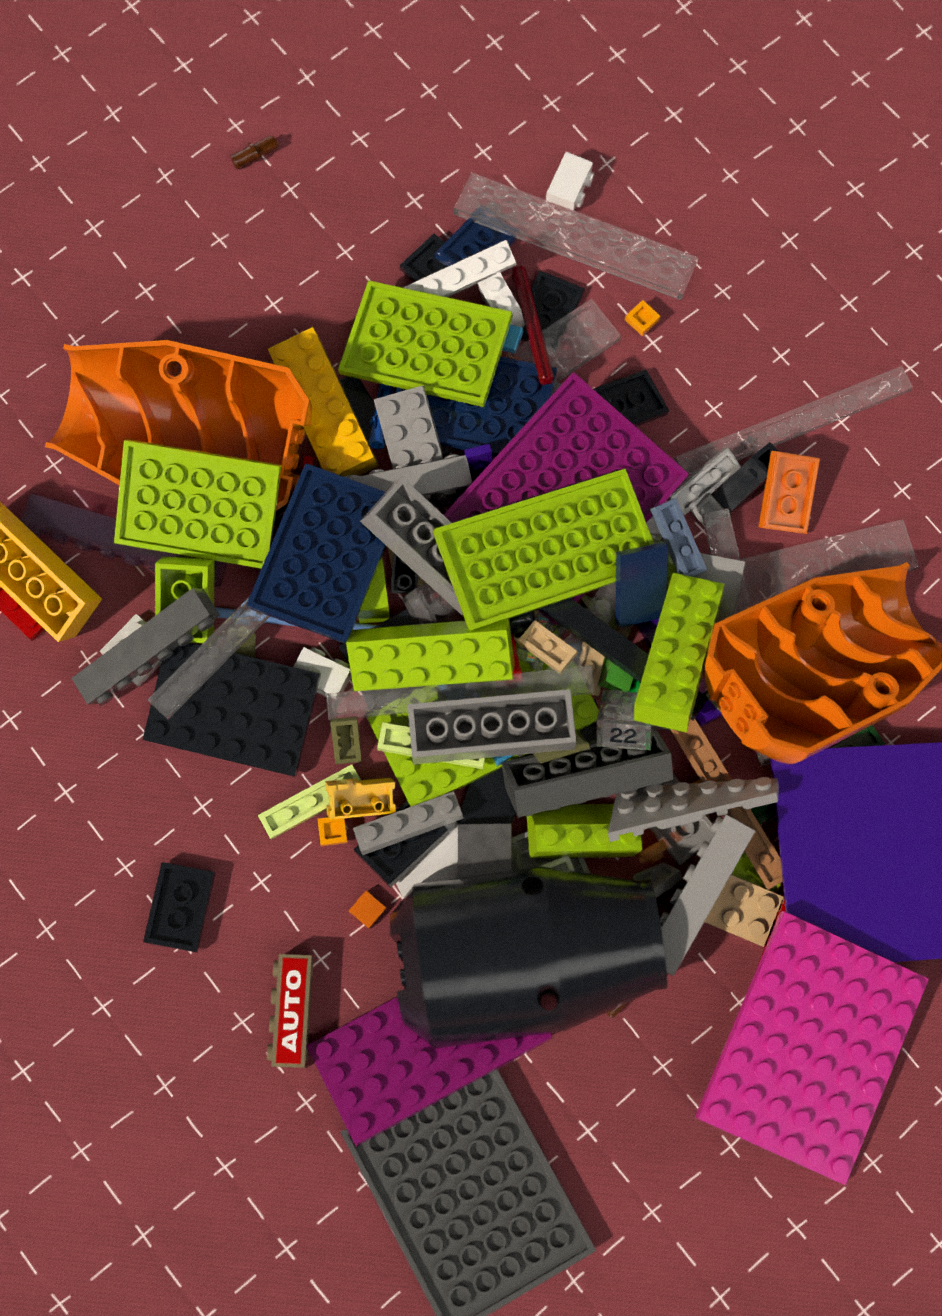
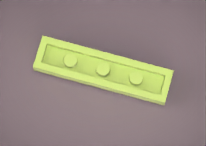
(397, 740)
(301, 806)

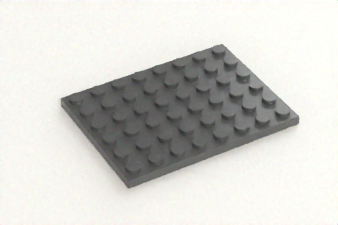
(472, 1200)

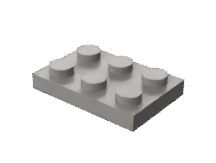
(408, 427)

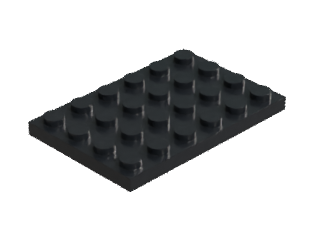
(241, 714)

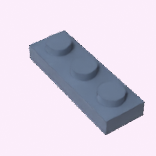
(678, 538)

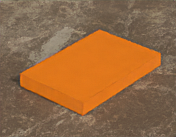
(789, 492)

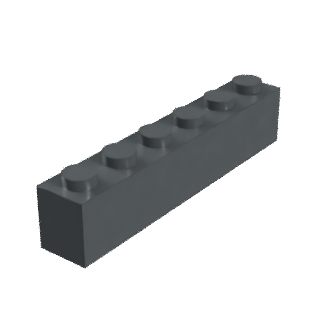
(146, 646)

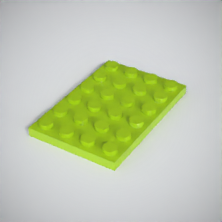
(427, 341)
(196, 503)

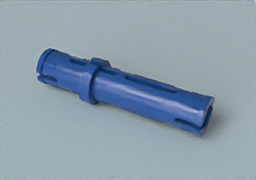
(377, 438)

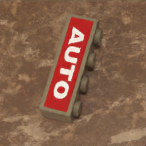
(292, 1011)

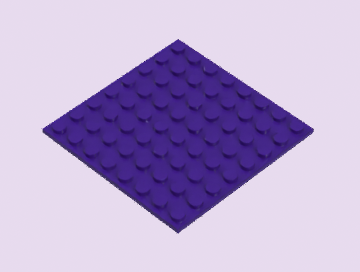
(865, 846)

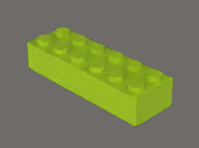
(678, 652)
(429, 655)

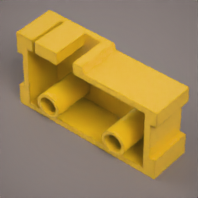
(360, 797)

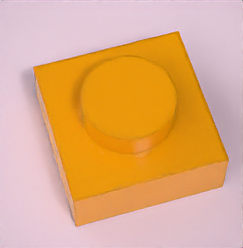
(642, 318)
(332, 831)

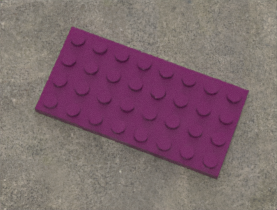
(389, 1073)

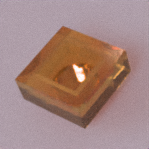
(653, 852)

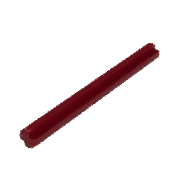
(532, 325)

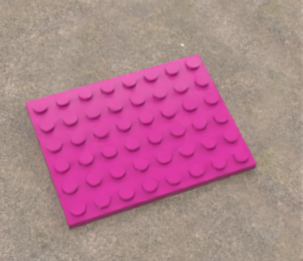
(812, 1048)

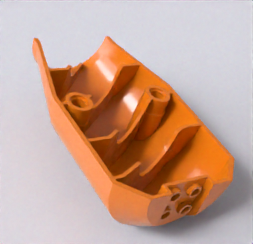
(212, 407)
(819, 662)

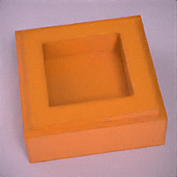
(367, 909)

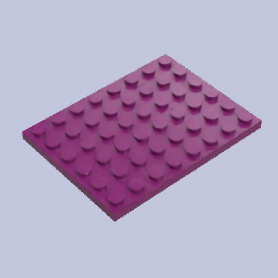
(568, 443)

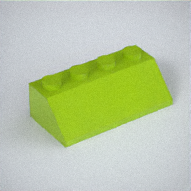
(578, 833)

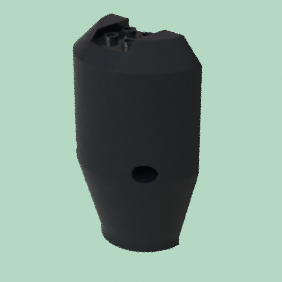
(489, 953)

